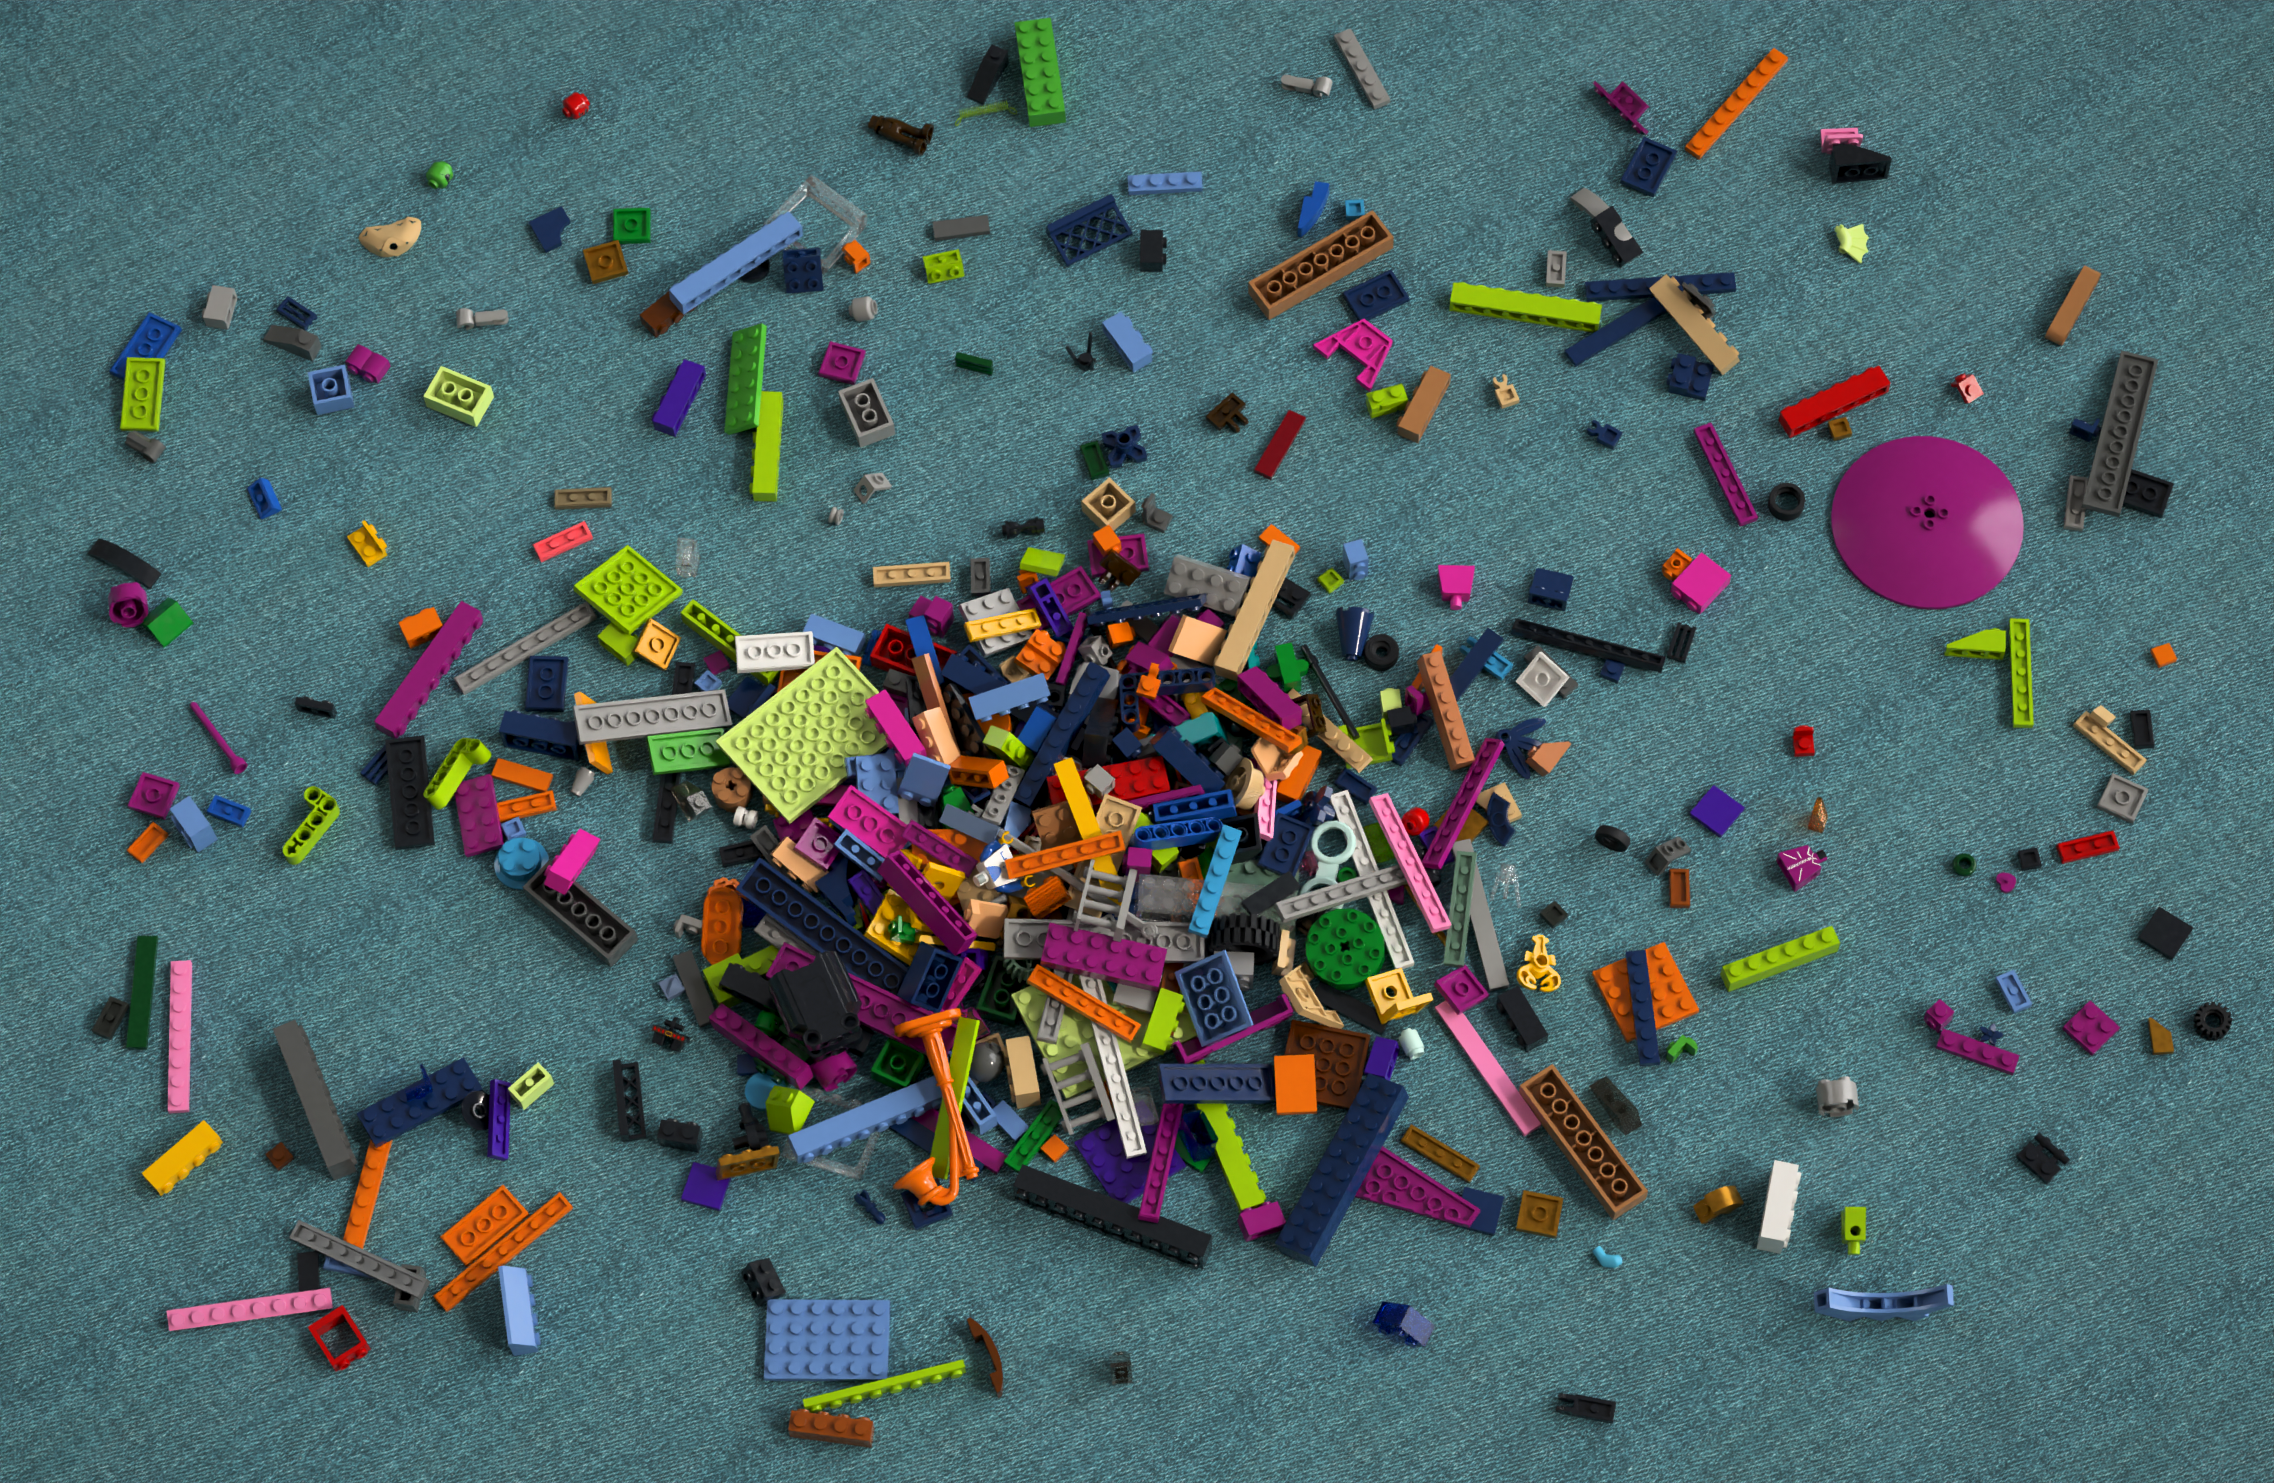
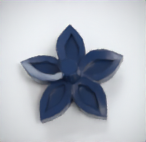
(1990, 1034)

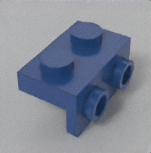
(1244, 561)

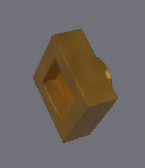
(1839, 428)

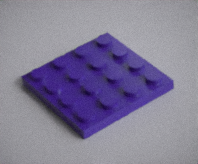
(1106, 1157)

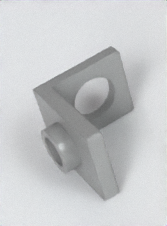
(873, 483)

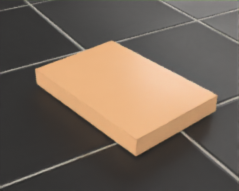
(1197, 640)

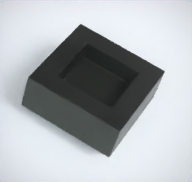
(1553, 914)

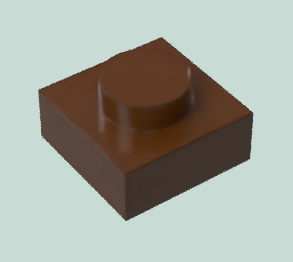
(279, 1156)

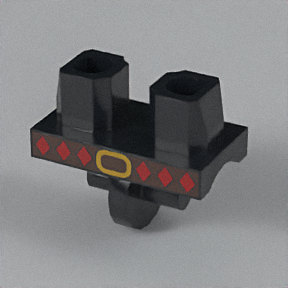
(678, 1039)

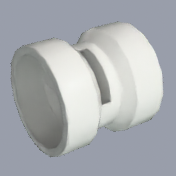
(745, 817)

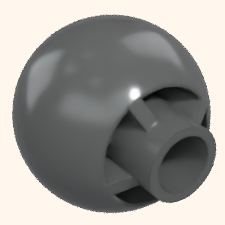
(986, 1062)

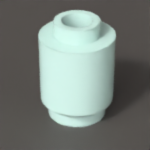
(1411, 1043)

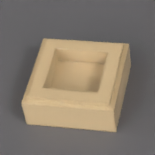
(2102, 716)

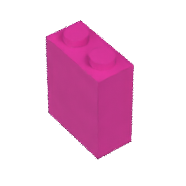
(1700, 583)

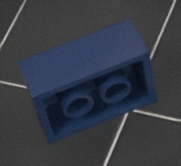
(930, 977)

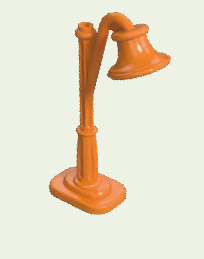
(920, 1179)

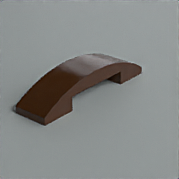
(979, 1334)

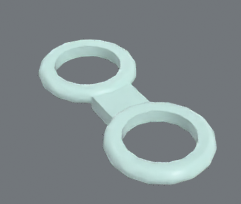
(1327, 865)

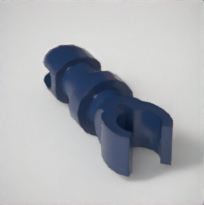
(870, 1207)

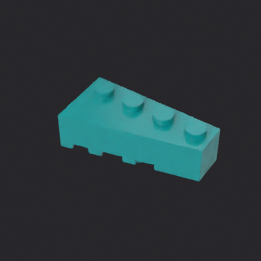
(1201, 731)

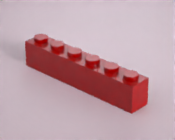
(1834, 401)

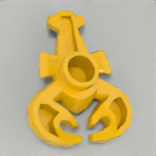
(1539, 967)

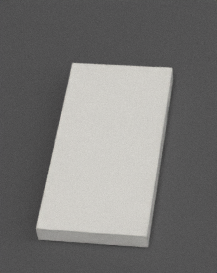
(774, 652)

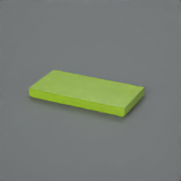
(142, 394)

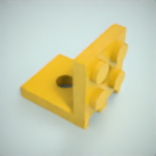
(950, 879)
(1402, 1002)

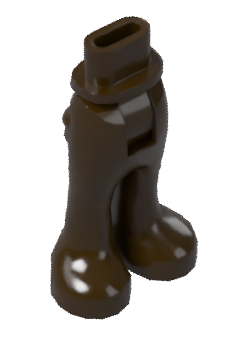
(892, 128)

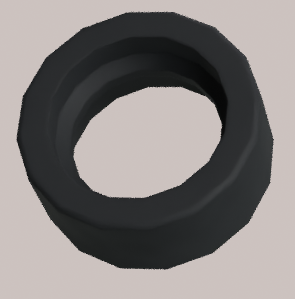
(1789, 488)

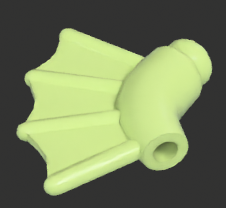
(1852, 241)

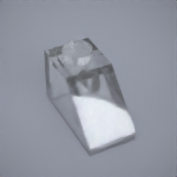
(687, 557)

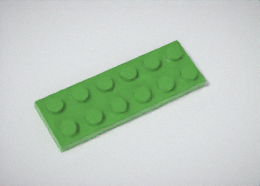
(745, 379)

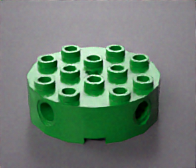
(1341, 930)

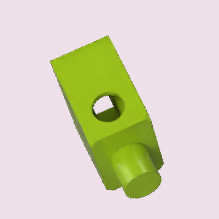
(1853, 1220)

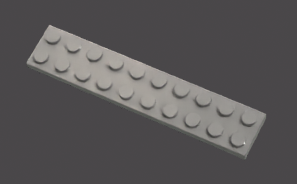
(1026, 938)

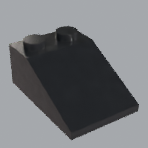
(1857, 164)

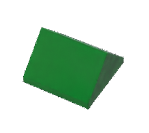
(167, 621)

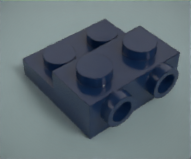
(1689, 377)

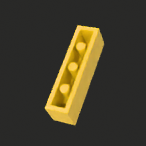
(182, 1158)

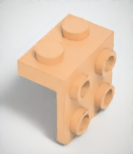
(1273, 760)
(986, 917)

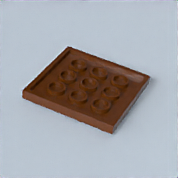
(1337, 1059)

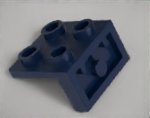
(802, 270)
(1550, 589)
(749, 697)

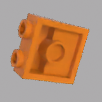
(1041, 654)

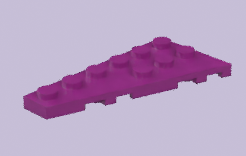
(1404, 1187)

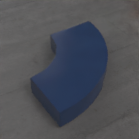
(1498, 819)

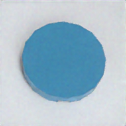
(758, 1090)

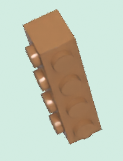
(1424, 404)

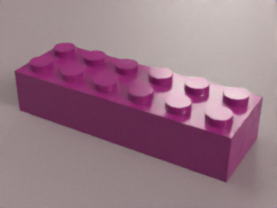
(1103, 958)

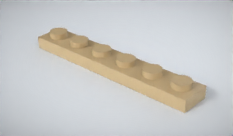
(1337, 740)

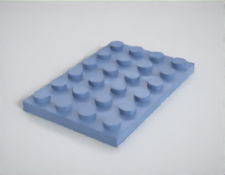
(827, 1340)

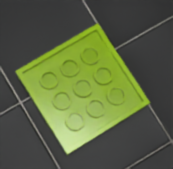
(627, 590)

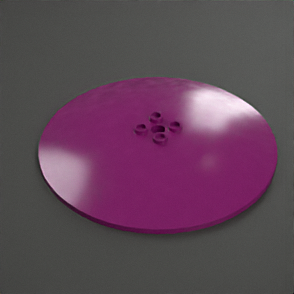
(1917, 558)

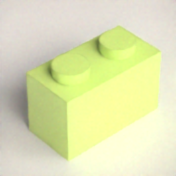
(531, 1086)

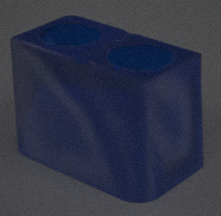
(1204, 1132)

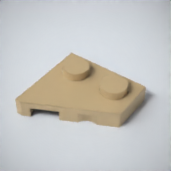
(1502, 790)

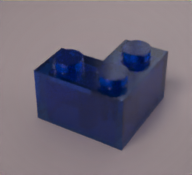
(1403, 1322)

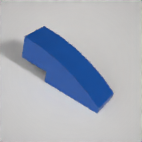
(1313, 207)

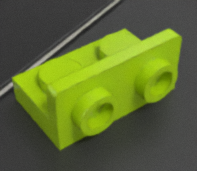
(943, 266)

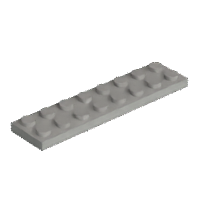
(651, 716)

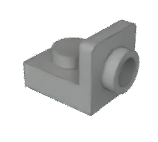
(689, 923)

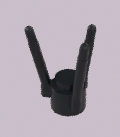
(1085, 360)

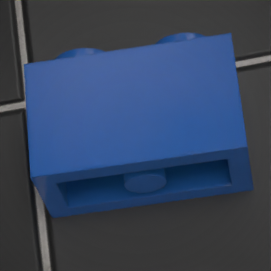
(1037, 728)

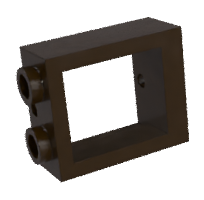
(1315, 712)

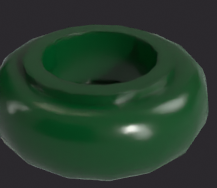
(1964, 872)

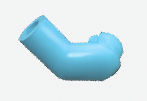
(1607, 1260)

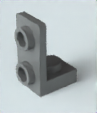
(1155, 517)
(1665, 854)

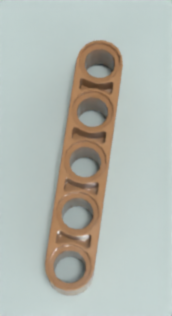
(2073, 305)

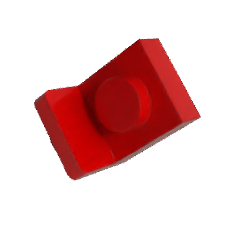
(1803, 741)

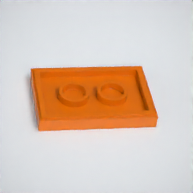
(1295, 1084)

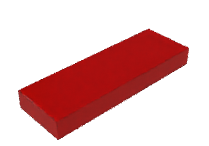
(2087, 847)

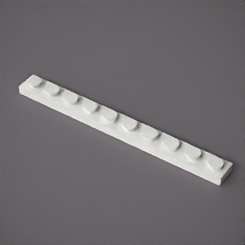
(1380, 902)
(1115, 1077)

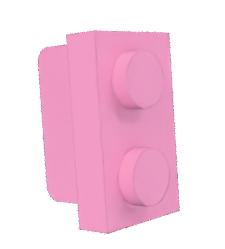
(1833, 137)

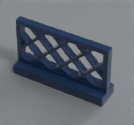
(1085, 215)

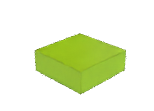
(1330, 580)

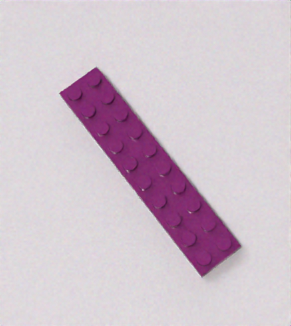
(879, 1007)

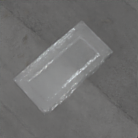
(1144, 1106)

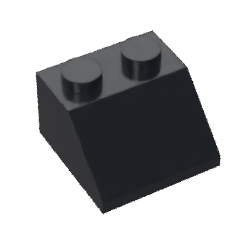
(1250, 838)

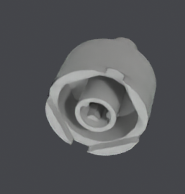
(1837, 1097)

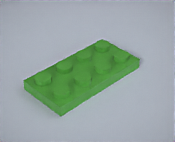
(686, 751)

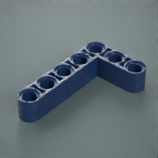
(1176, 686)

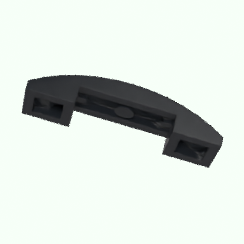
(125, 561)

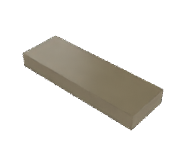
(583, 498)

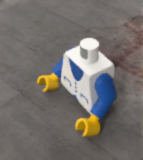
(993, 868)

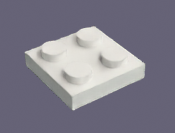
(1542, 679)

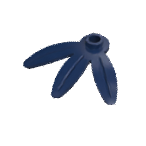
(1516, 741)

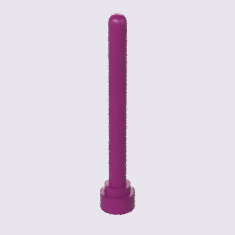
(237, 764)

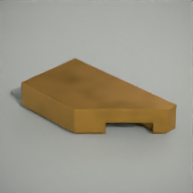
(2160, 1038)

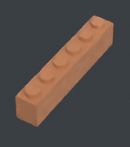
(1445, 710)

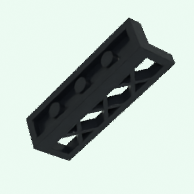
(621, 1098)

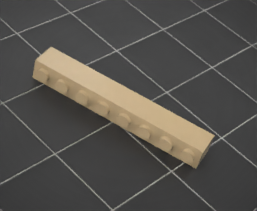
(1254, 610)

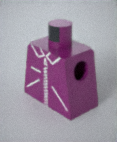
(1800, 865)

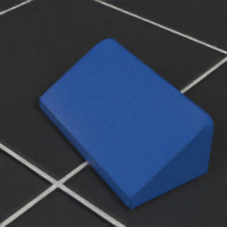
(264, 498)

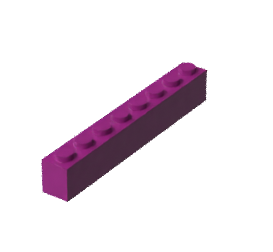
(428, 670)

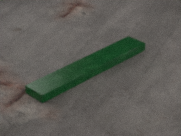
(142, 992)

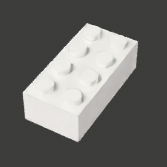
(1779, 1207)

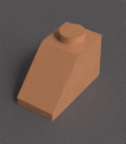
(1546, 756)

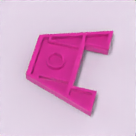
(1364, 344)

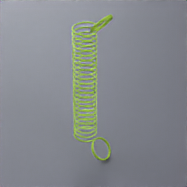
(974, 112)

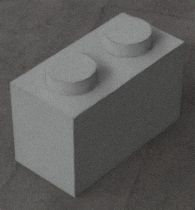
(219, 307)

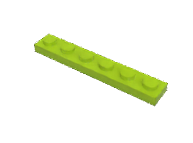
(2021, 673)

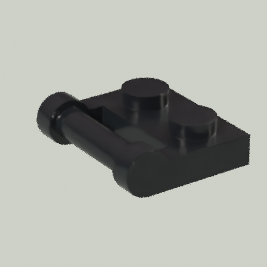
(1293, 595)

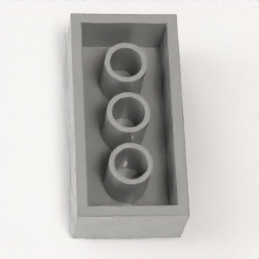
(1222, 587)

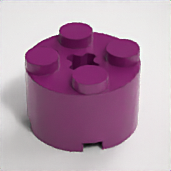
(128, 604)
(834, 1070)

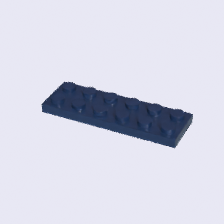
(1153, 609)
(1217, 1083)
(397, 1116)

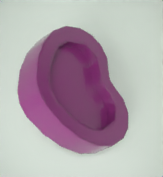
(2006, 882)

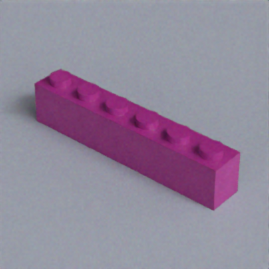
(927, 902)
(760, 1046)

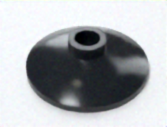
(476, 1101)

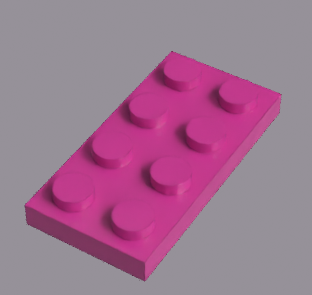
(869, 822)

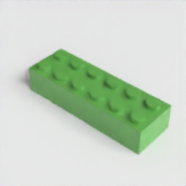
(1040, 72)

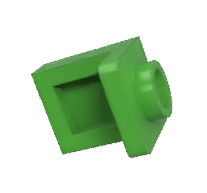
(1675, 1049)

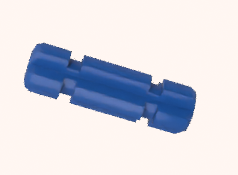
(875, 634)

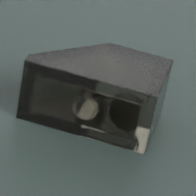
(691, 800)

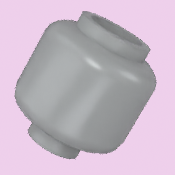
(863, 308)

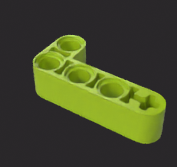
(454, 769)
(297, 849)

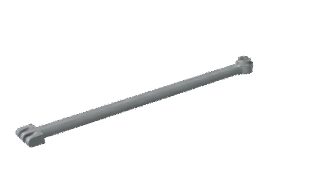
(1073, 881)

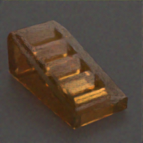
(1818, 817)

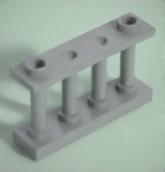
(1123, 896)
(1098, 1092)

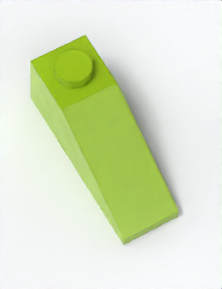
(1983, 645)

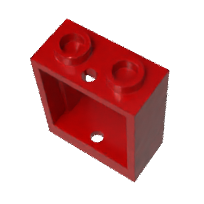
(327, 1323)

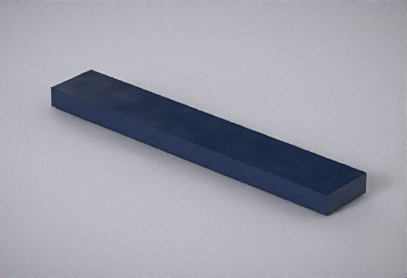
(1615, 331)
(923, 1138)

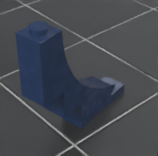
(836, 889)

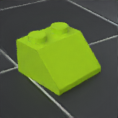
(787, 1109)

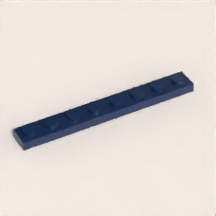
(1640, 287)

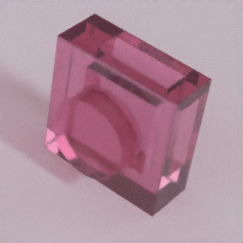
(1309, 863)

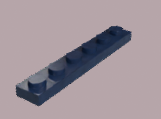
(1642, 1008)

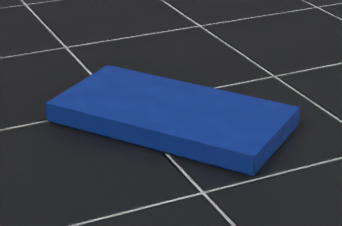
(150, 341)

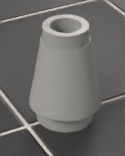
(582, 780)

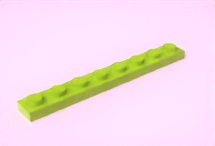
(892, 1385)

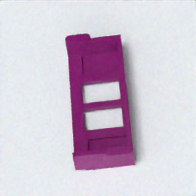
(1262, 1019)

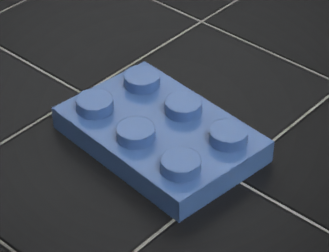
(878, 780)

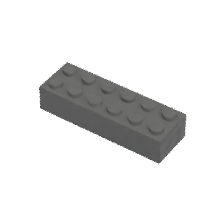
(583, 917)

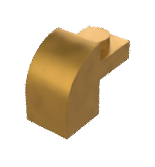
(1718, 1202)

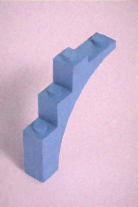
(1883, 1306)

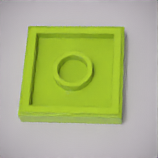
(1042, 561)

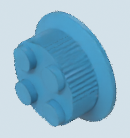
(519, 861)

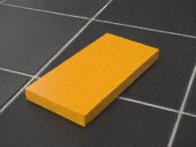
(596, 752)

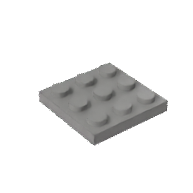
(993, 605)

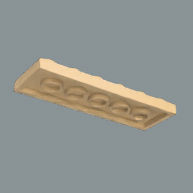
(1112, 817)

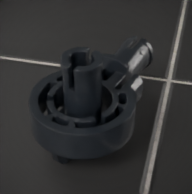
(756, 1133)

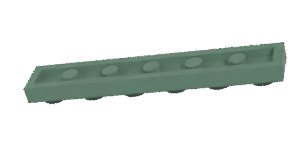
(1460, 909)

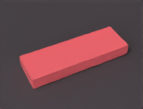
(562, 541)

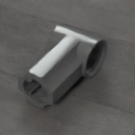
(149, 448)

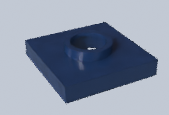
(922, 1219)

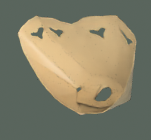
(391, 234)

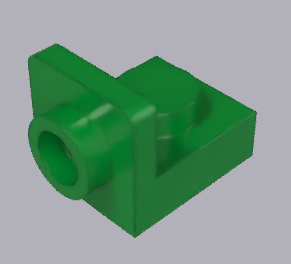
(901, 931)

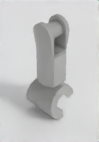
(1321, 86)
(466, 317)

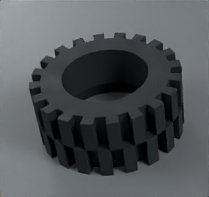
(1246, 934)

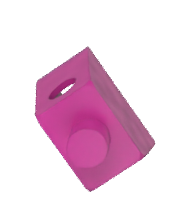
(1455, 584)

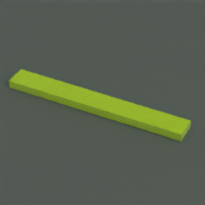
(959, 1069)

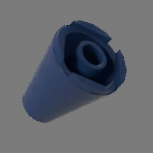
(1353, 630)

